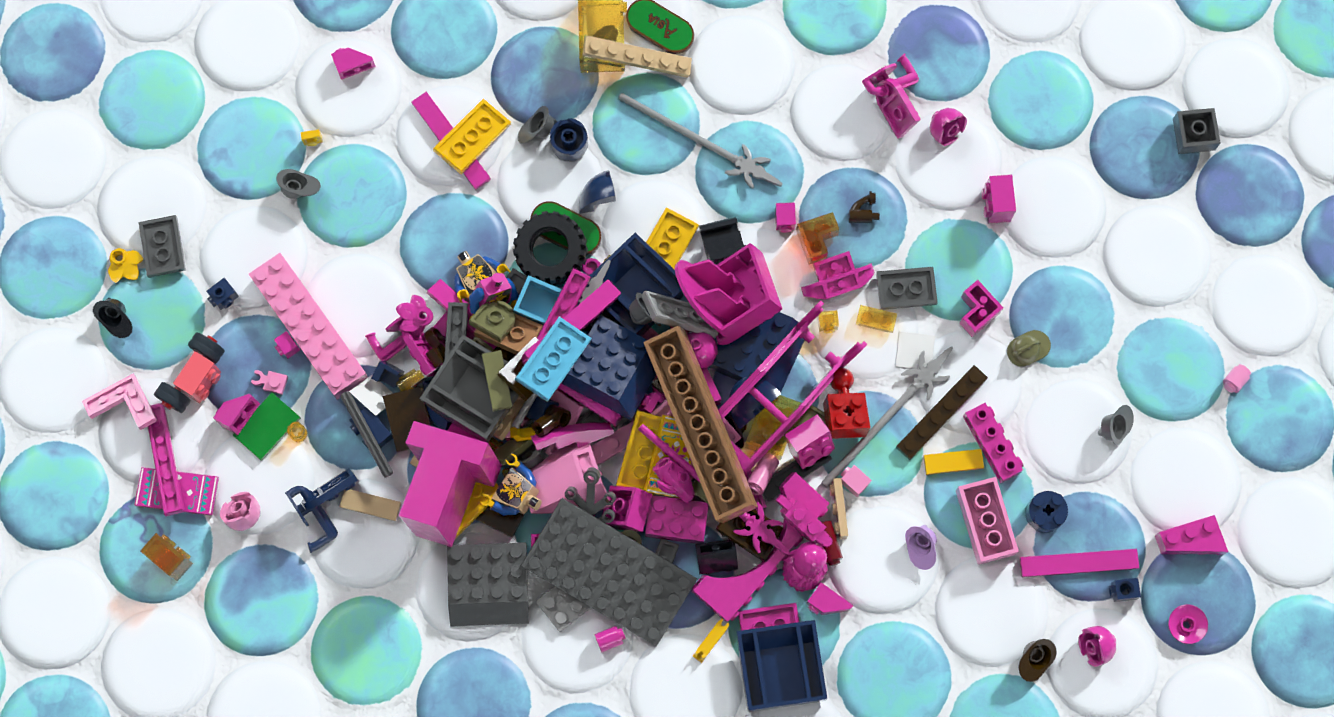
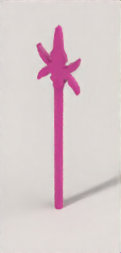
(757, 527)

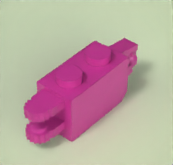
(803, 521)

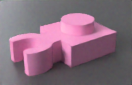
(273, 382)

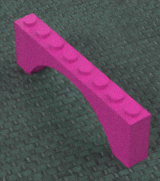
(730, 593)

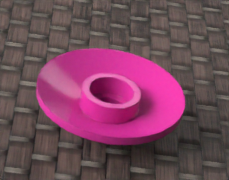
(1196, 619)

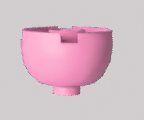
(241, 511)

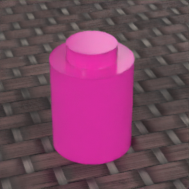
(610, 638)

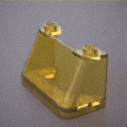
(600, 20)

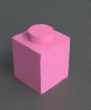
(855, 480)

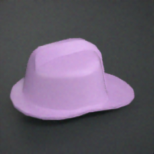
(921, 546)

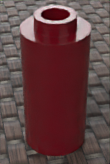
(833, 551)

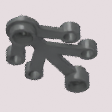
(590, 505)

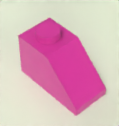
(351, 62)
(236, 413)
(827, 601)

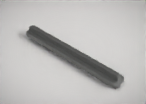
(366, 434)

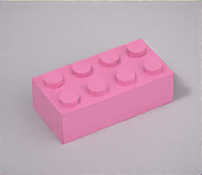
(986, 520)

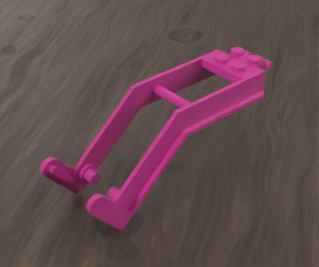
(802, 331)

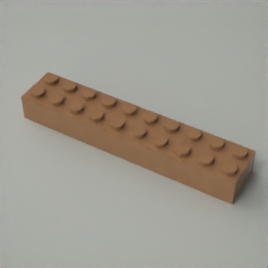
(700, 425)

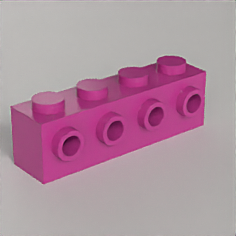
(993, 442)

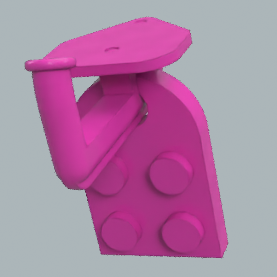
(892, 97)
(414, 340)

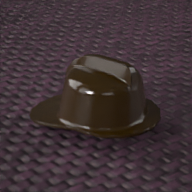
(1036, 659)

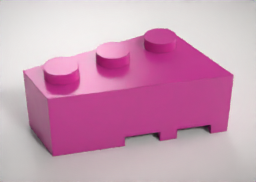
(1195, 537)

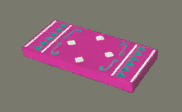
(196, 489)

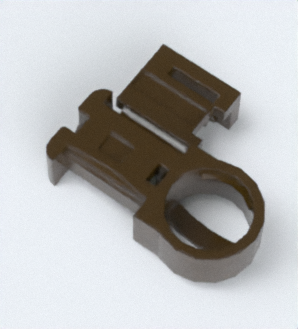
(437, 342)

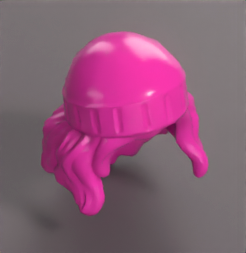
(805, 566)

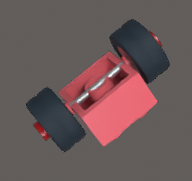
(195, 377)

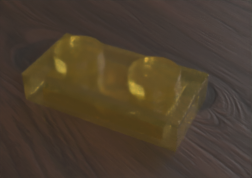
(876, 319)

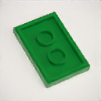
(267, 426)

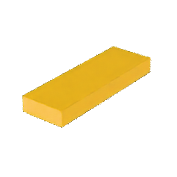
(953, 461)

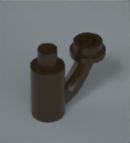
(863, 216)

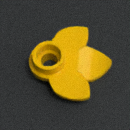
(126, 267)

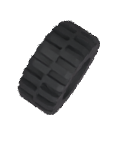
(535, 228)

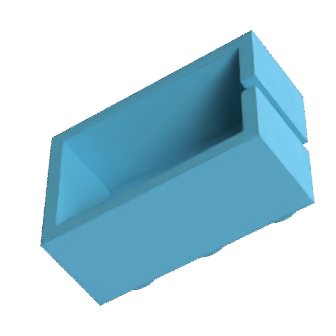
(536, 300)

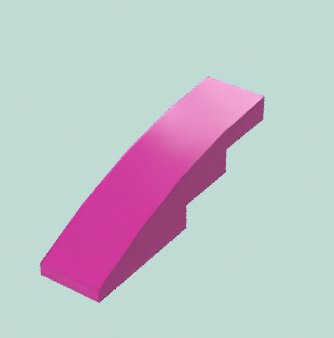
(581, 434)

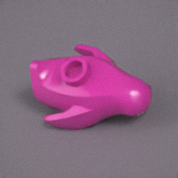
(674, 479)

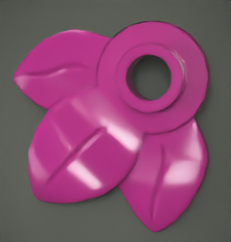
(411, 314)

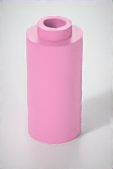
(762, 473)

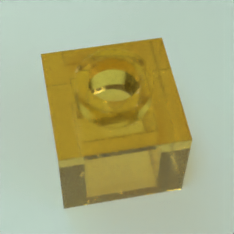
(828, 321)

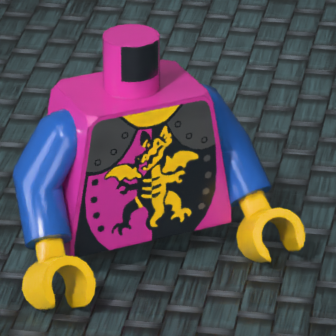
(492, 290)

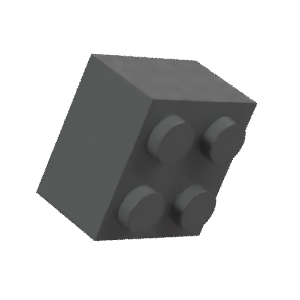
(1196, 130)

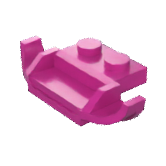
(837, 276)

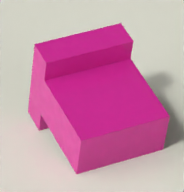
(444, 480)

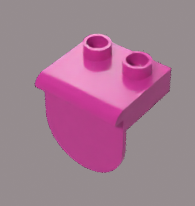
(731, 294)

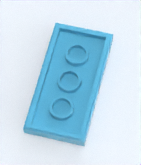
(553, 359)

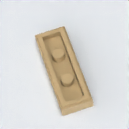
(370, 504)

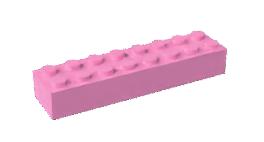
(308, 325)

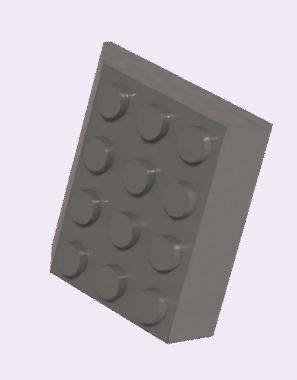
(462, 393)
(487, 584)

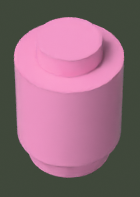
(1236, 378)

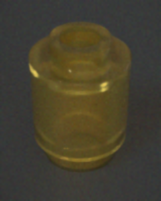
(409, 379)

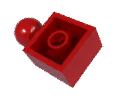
(846, 412)

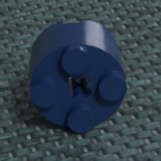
(569, 149)
(1054, 503)

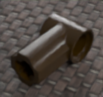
(553, 417)

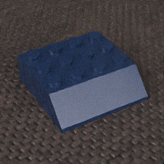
(635, 270)
(751, 349)
(613, 368)
(781, 666)

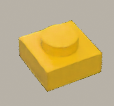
(311, 138)

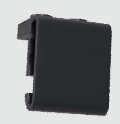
(721, 239)

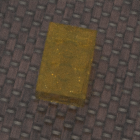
(766, 424)

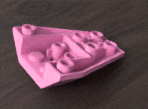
(564, 470)

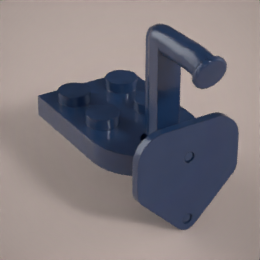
(312, 502)

